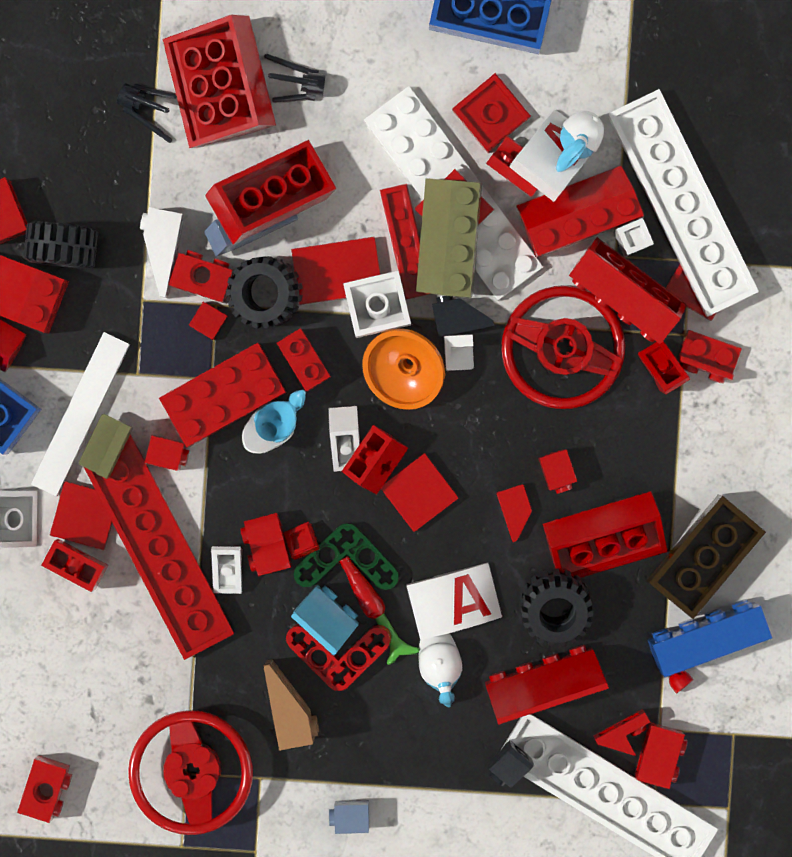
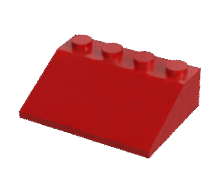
(219, 81)
(545, 684)

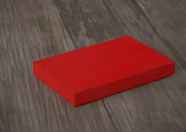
(327, 266)

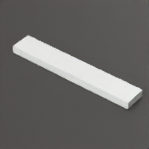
(80, 414)

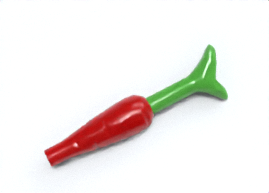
(374, 608)

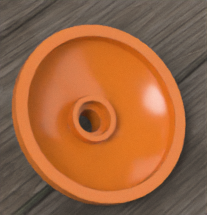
(396, 380)

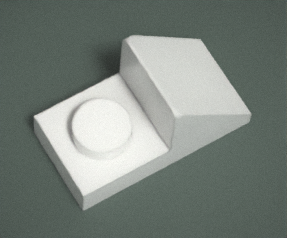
(227, 569)

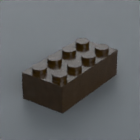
(706, 556)

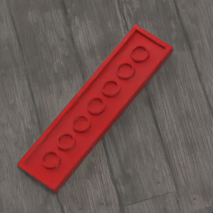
(161, 553)

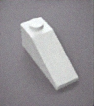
(162, 240)

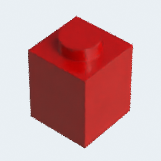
(166, 453)
(558, 471)

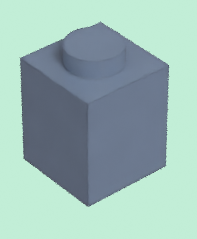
(350, 817)

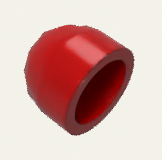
(680, 680)

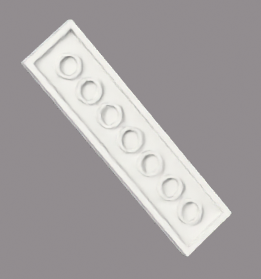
(425, 152)
(683, 203)
(609, 793)

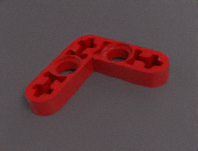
(334, 662)

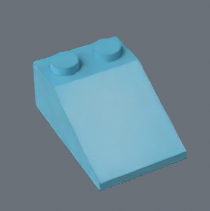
(326, 618)

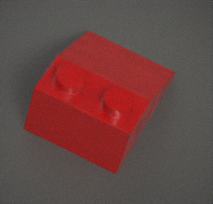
(29, 295)

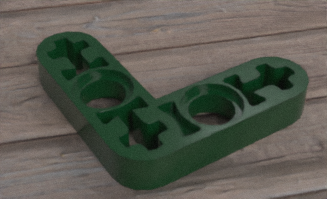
(352, 550)

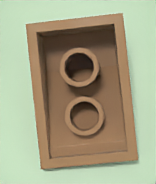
(290, 713)

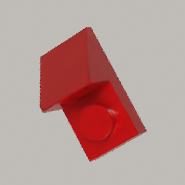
(663, 367)
(615, 735)

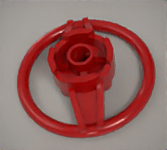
(543, 340)
(194, 790)

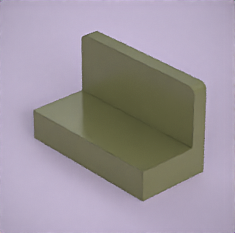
(105, 446)

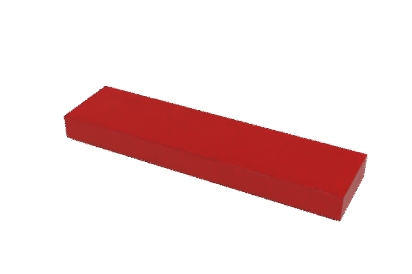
(403, 236)

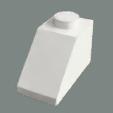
(343, 435)

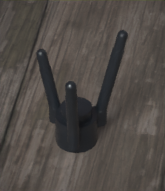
(312, 83)
(133, 98)

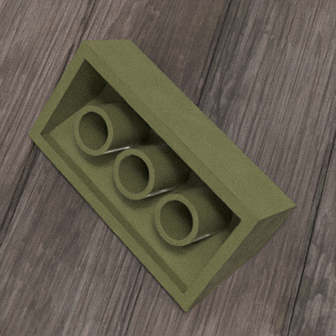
(449, 237)

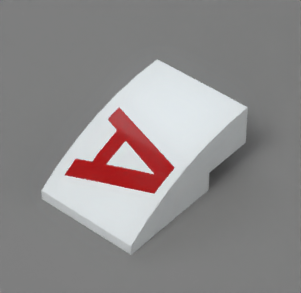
(540, 156)
(454, 601)

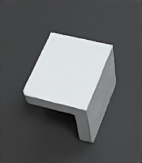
(633, 237)
(458, 352)

